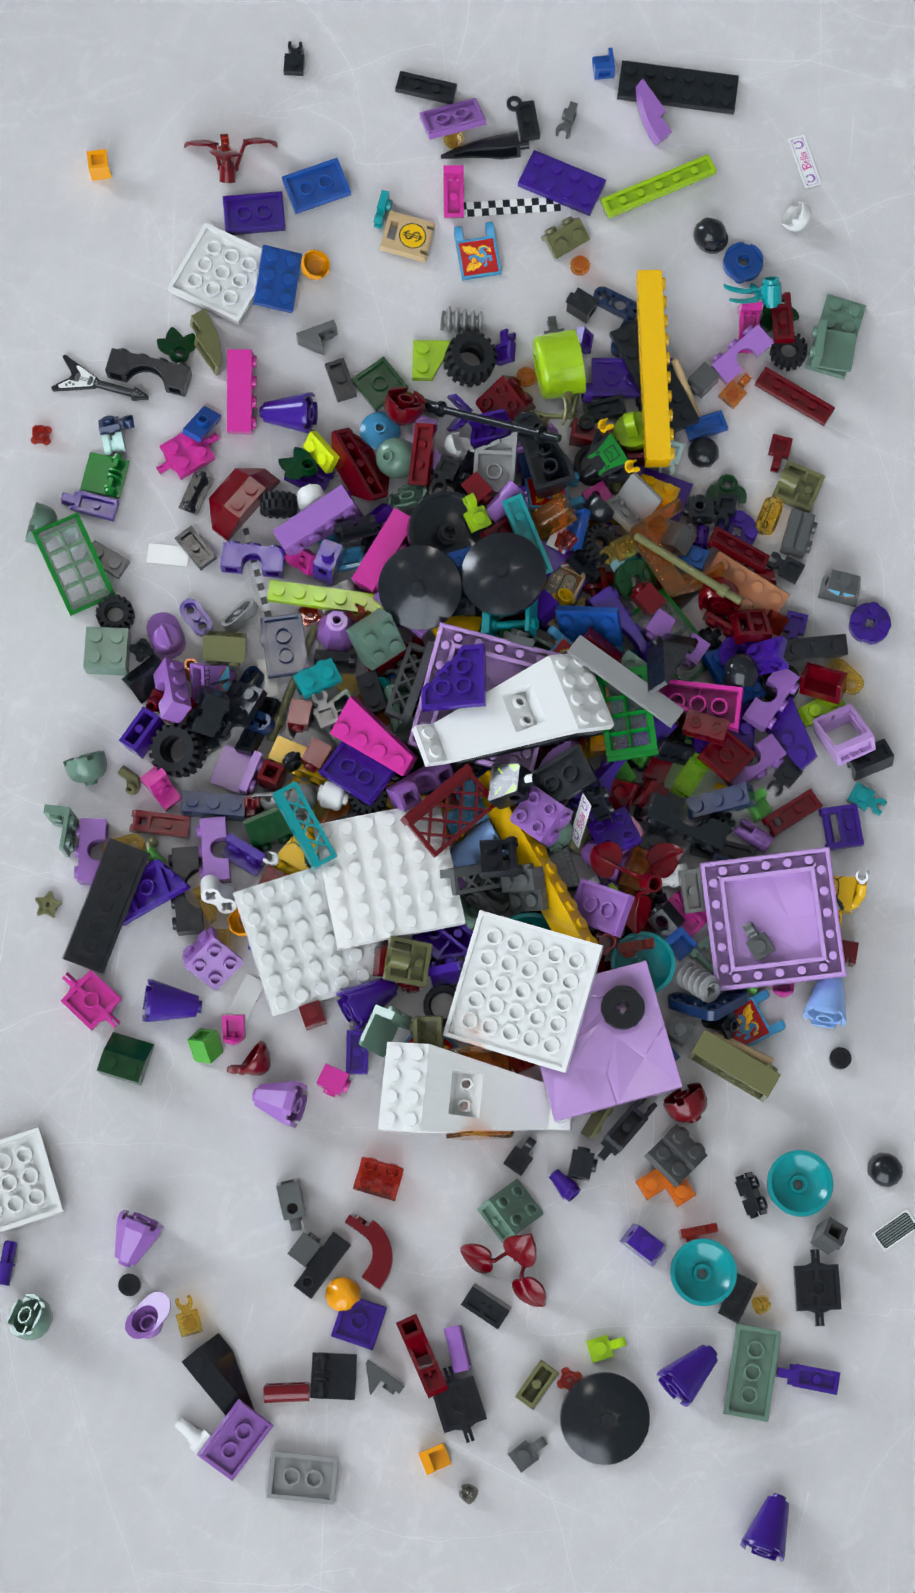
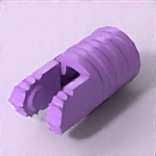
(753, 835)

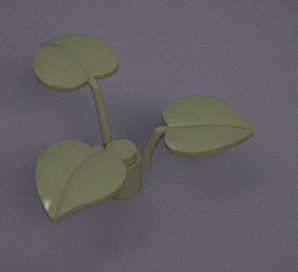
(567, 398)

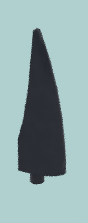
(494, 147)

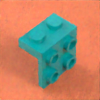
(317, 678)

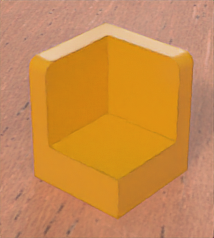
(98, 164)
(435, 1458)

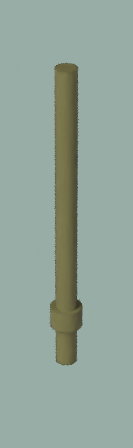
(722, 589)
(279, 718)

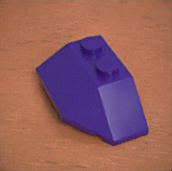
(447, 942)

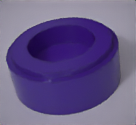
(588, 395)

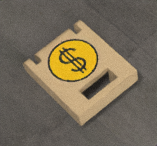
(411, 238)

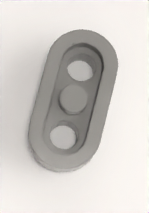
(240, 614)

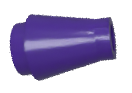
(566, 1186)

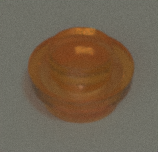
(580, 265)
(526, 376)

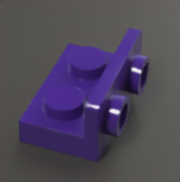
(243, 855)

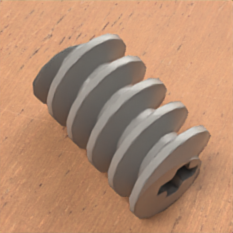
(461, 320)
(698, 982)

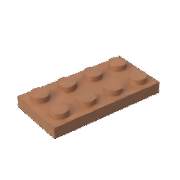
(753, 588)

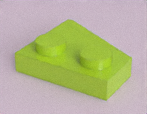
(427, 358)

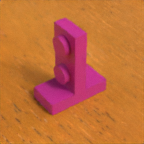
(453, 191)
(748, 315)
(161, 788)

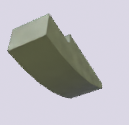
(207, 340)

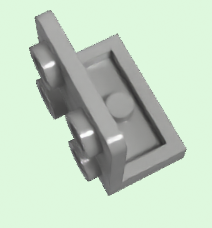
(634, 502)

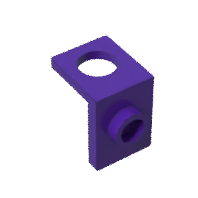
(458, 422)

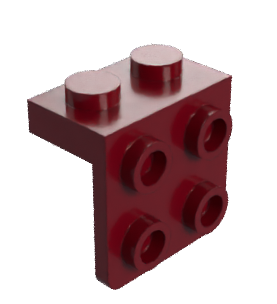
(506, 395)

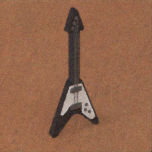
(82, 379)

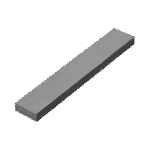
(625, 681)

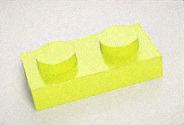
(321, 452)

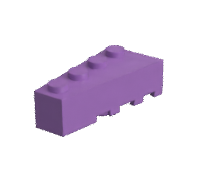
(317, 521)

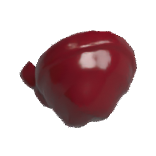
(255, 1063)

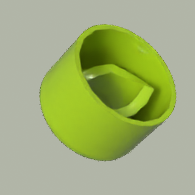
(558, 364)

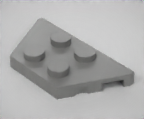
(497, 462)

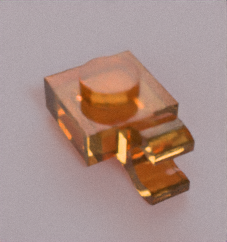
(735, 392)

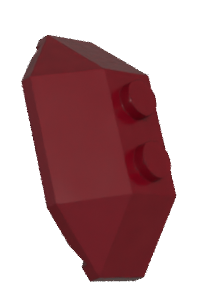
(358, 466)
(238, 499)

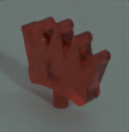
(565, 540)

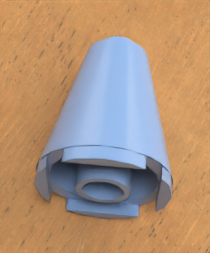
(468, 850)
(827, 1004)

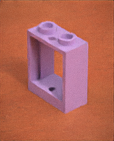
(852, 748)

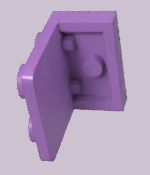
(237, 770)
(541, 816)
(211, 959)

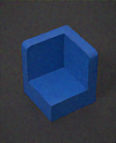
(604, 66)
(681, 943)

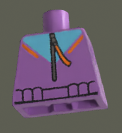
(210, 675)

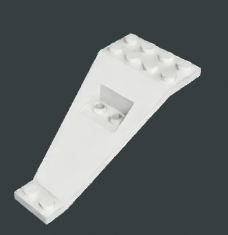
(553, 698)
(427, 1091)

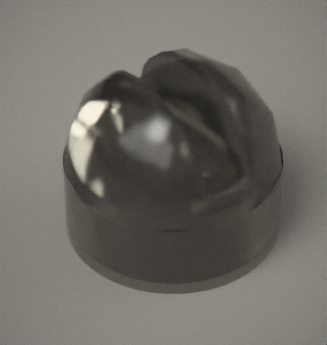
(468, 1493)

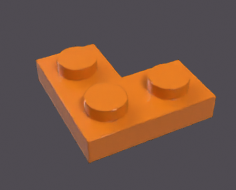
(655, 1182)

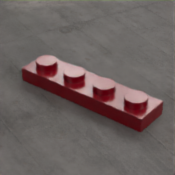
(794, 396)

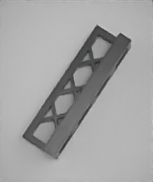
(418, 679)
(464, 872)

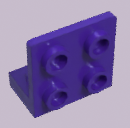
(620, 832)

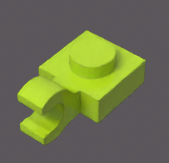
(476, 516)
(601, 1347)

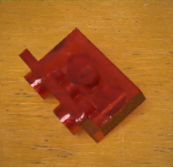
(378, 1178)

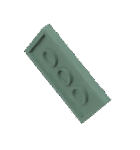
(843, 317)
(752, 1372)

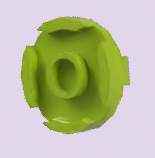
(630, 431)

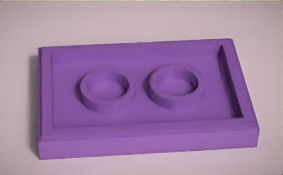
(452, 118)
(603, 906)
(235, 1440)

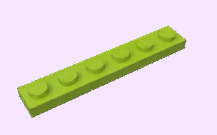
(658, 186)
(320, 597)

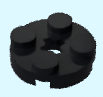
(632, 1000)

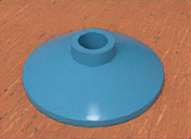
(374, 437)

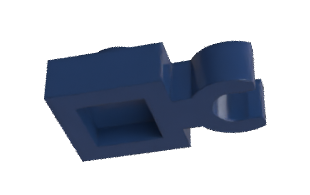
(113, 424)

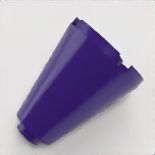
(291, 412)
(359, 1001)
(168, 1003)
(688, 1374)
(769, 1529)

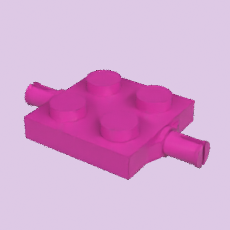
(186, 455)
(91, 1000)

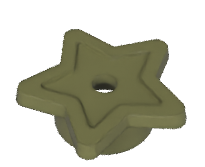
(43, 909)

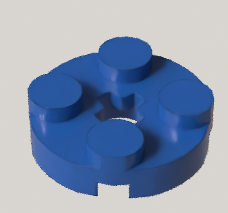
(745, 252)

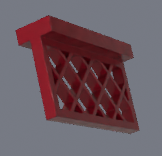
(437, 796)

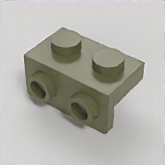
(565, 237)
(428, 1030)

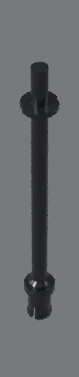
(540, 433)

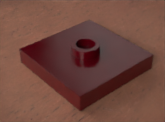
(727, 760)

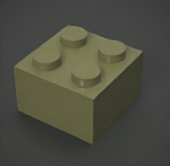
(224, 647)

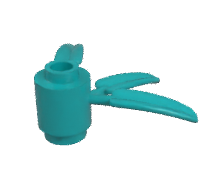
(769, 293)

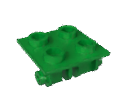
(105, 474)

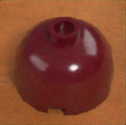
(404, 406)
(713, 602)
(686, 1104)

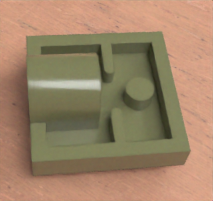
(798, 486)
(407, 961)

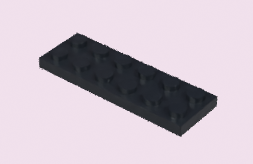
(680, 86)
(627, 345)
(106, 906)

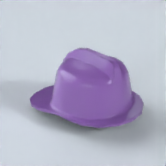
(166, 635)
(148, 1317)

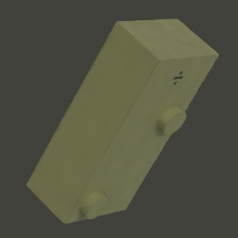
(734, 1066)

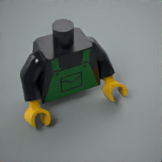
(608, 457)

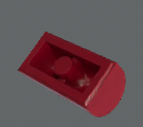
(286, 1392)

